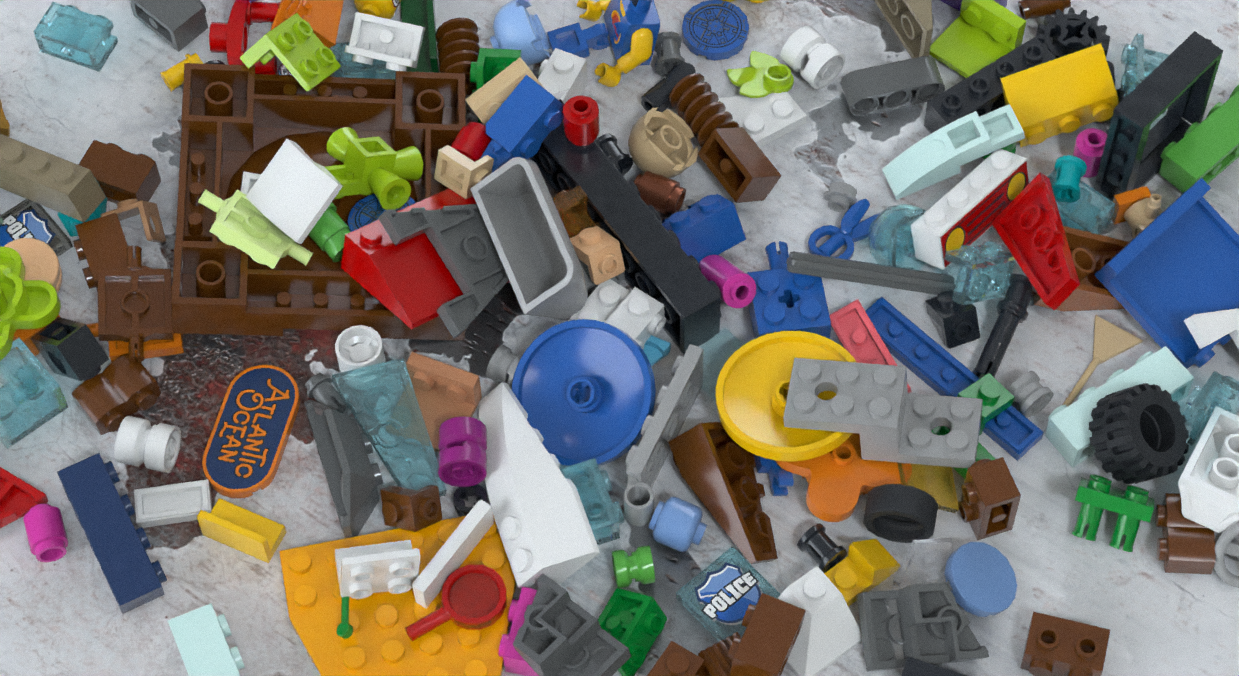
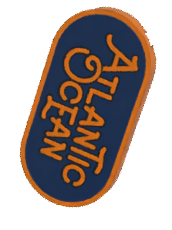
(251, 431)

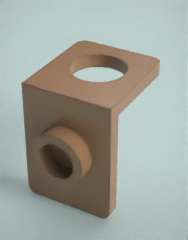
(146, 209)

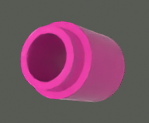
(1089, 148)
(46, 532)

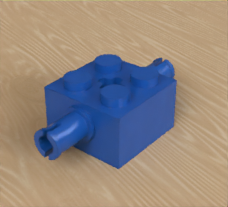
(787, 299)

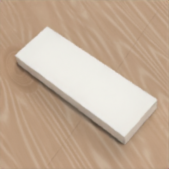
(453, 553)

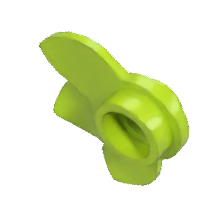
(762, 76)

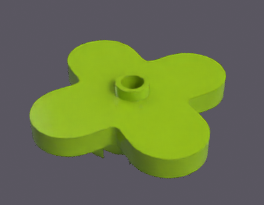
(22, 302)

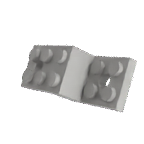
(887, 417)

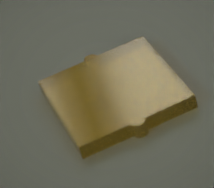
(934, 480)

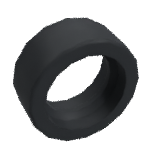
(900, 513)

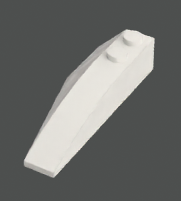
(530, 497)

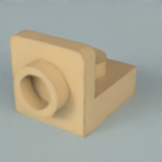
(459, 171)

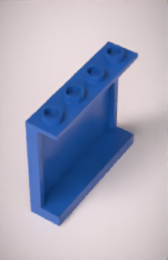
(1178, 269)

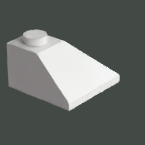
(827, 626)

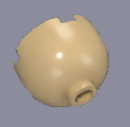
(662, 143)

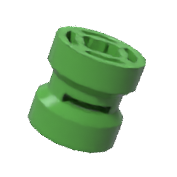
(637, 566)

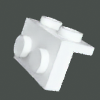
(386, 41)

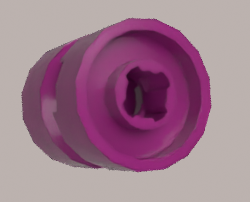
(462, 451)

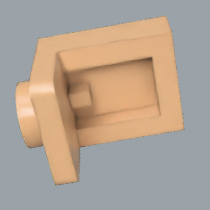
(600, 253)

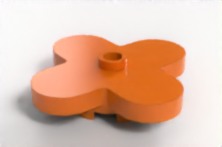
(840, 478)

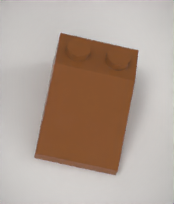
(1089, 255)

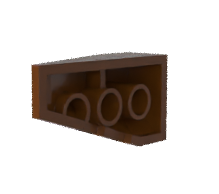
(727, 486)

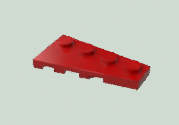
(1038, 241)

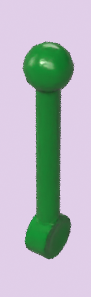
(344, 628)

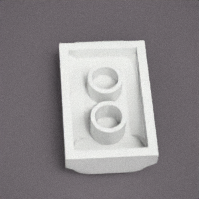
(1212, 474)

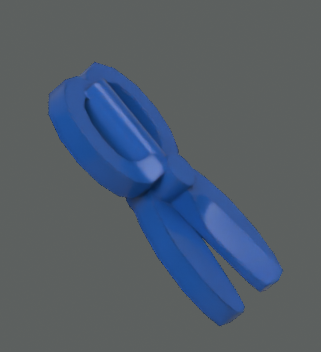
(848, 233)

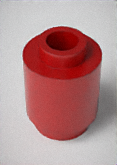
(581, 120)
(472, 140)

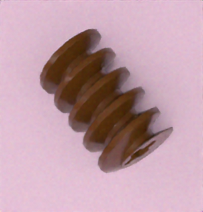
(458, 48)
(700, 107)

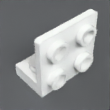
(377, 568)

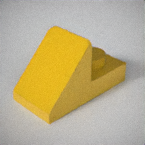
(862, 569)

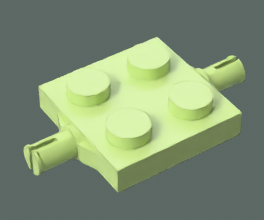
(246, 228)

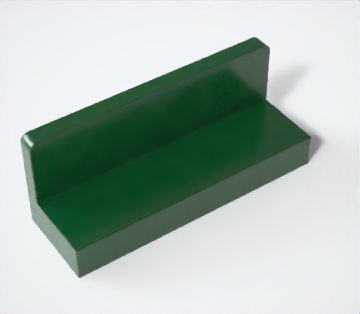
(423, 14)

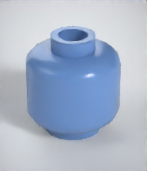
(677, 524)

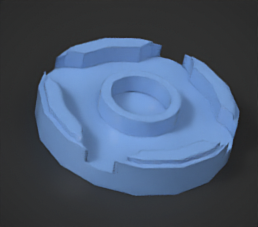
(981, 579)

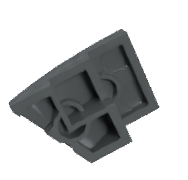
(915, 623)
(565, 638)

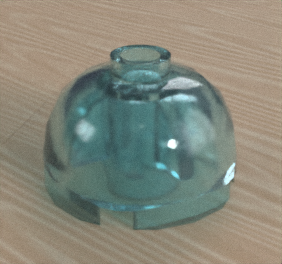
(892, 237)

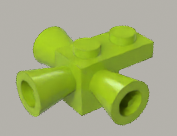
(373, 167)

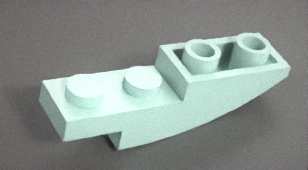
(949, 147)

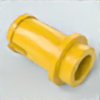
(174, 75)

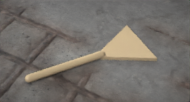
(1107, 343)

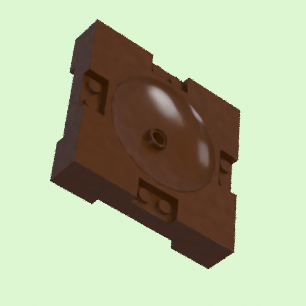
(237, 126)

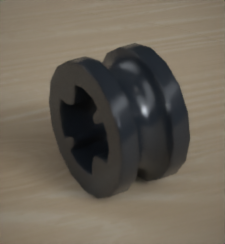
(463, 493)

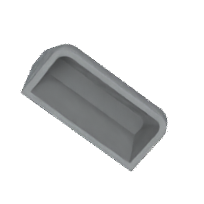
(531, 240)

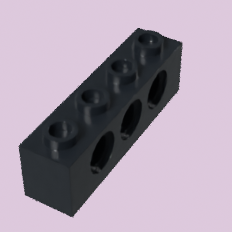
(983, 89)

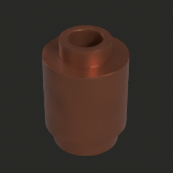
(660, 192)

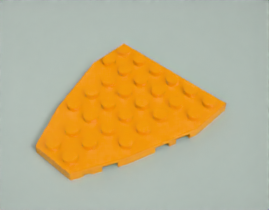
(379, 621)

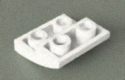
(294, 191)

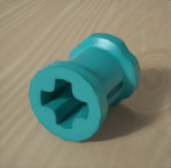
(1068, 177)

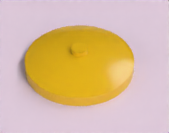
(755, 392)

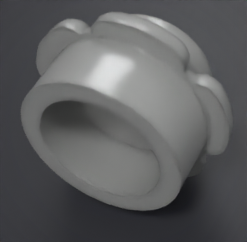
(840, 196)

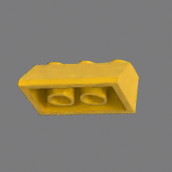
(1061, 94)

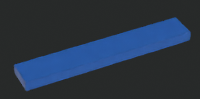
(947, 375)

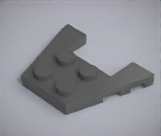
(464, 248)

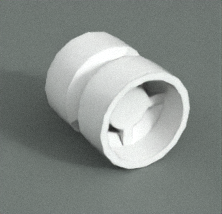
(810, 55)
(359, 348)
(153, 445)

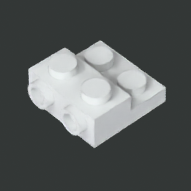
(629, 311)

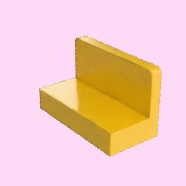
(242, 530)

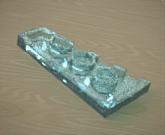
(392, 421)

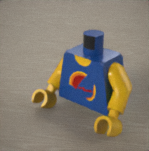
(632, 33)

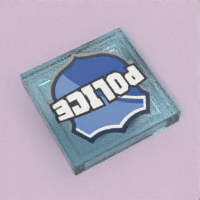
(723, 593)

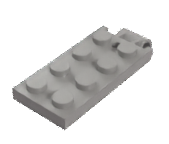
(648, 458)

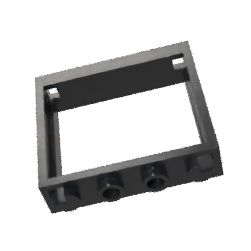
(1182, 86)

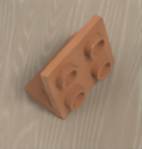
(442, 392)

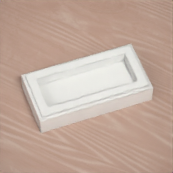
(172, 503)

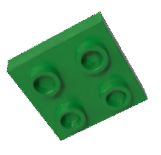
(1131, 505)

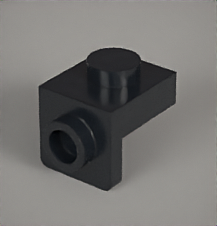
(957, 321)

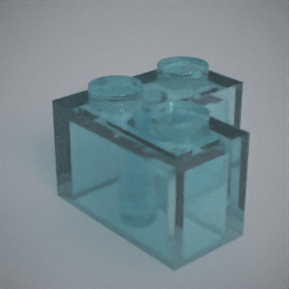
(27, 394)

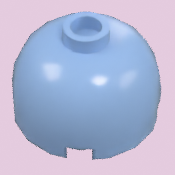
(520, 31)

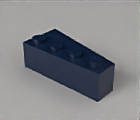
(111, 532)

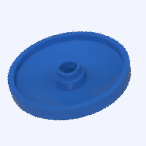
(586, 390)

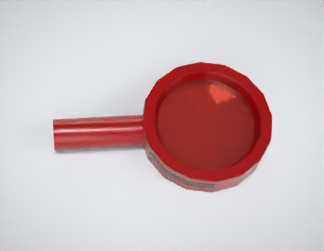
(470, 598)

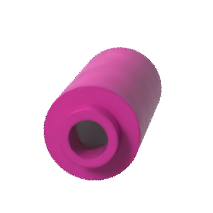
(735, 285)

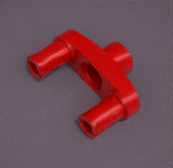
(233, 36)

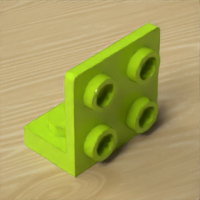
(978, 36)
(298, 51)

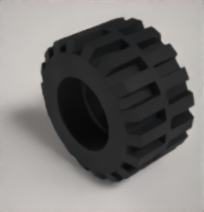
(1139, 433)

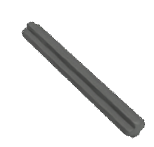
(869, 273)

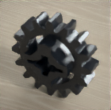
(1071, 33)

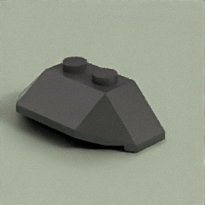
(345, 465)

